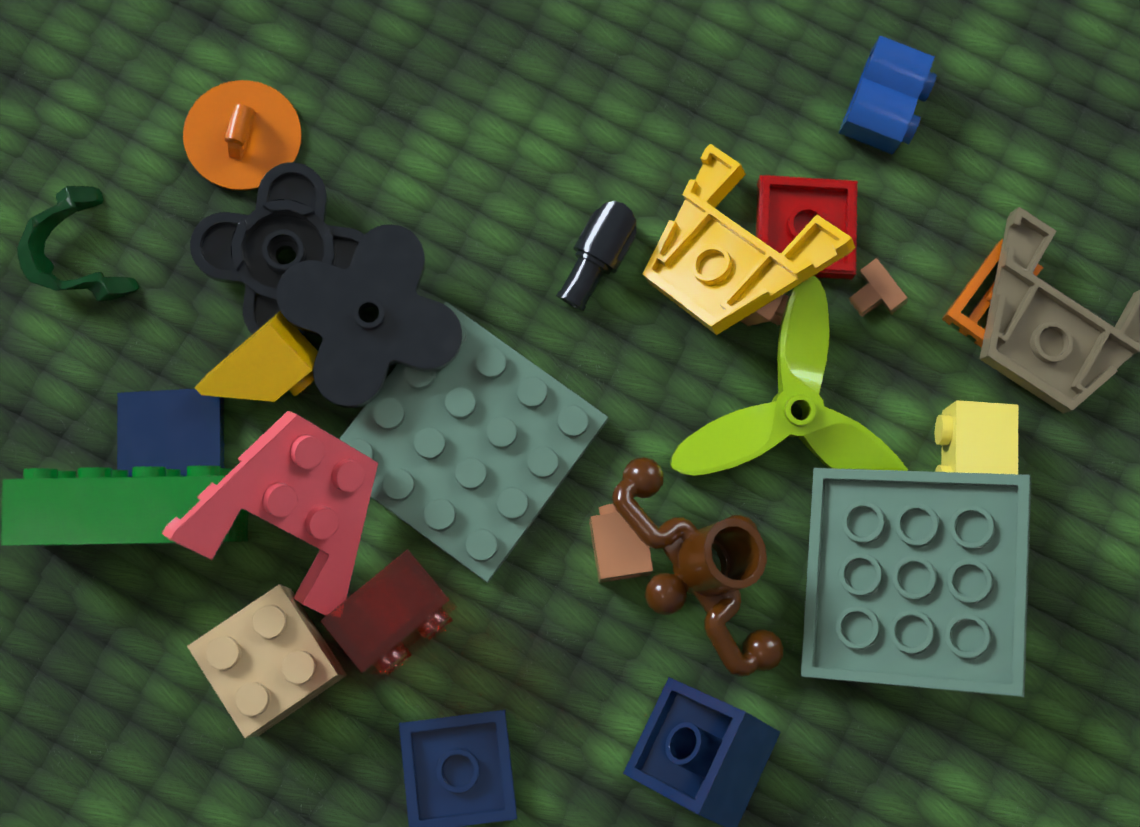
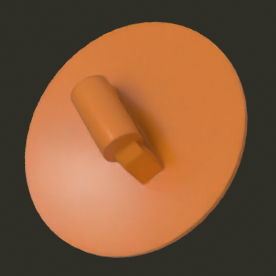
(241, 133)

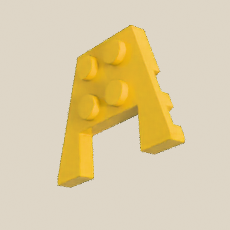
(721, 268)

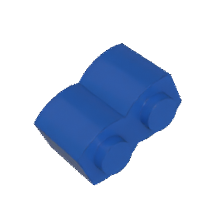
(888, 95)

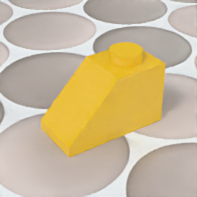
(264, 365)

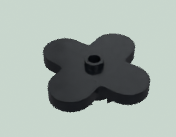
(246, 247)
(359, 353)

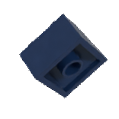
(702, 753)

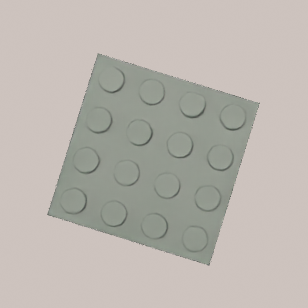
(473, 447)
(918, 579)

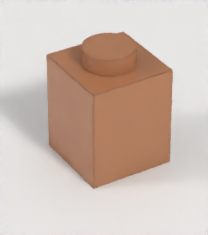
(617, 547)

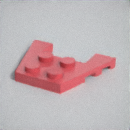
(303, 486)

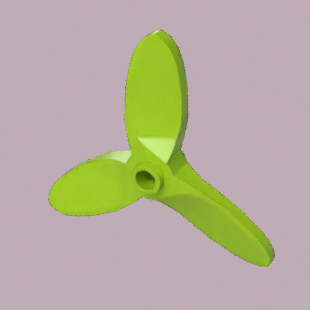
(756, 429)

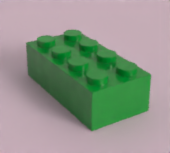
(104, 505)

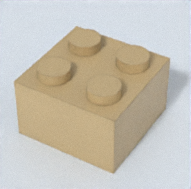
(266, 661)

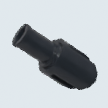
(599, 251)

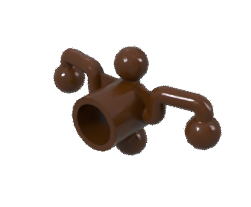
(690, 551)

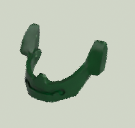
(39, 268)

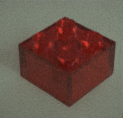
(390, 616)

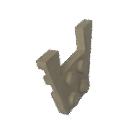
(1044, 335)

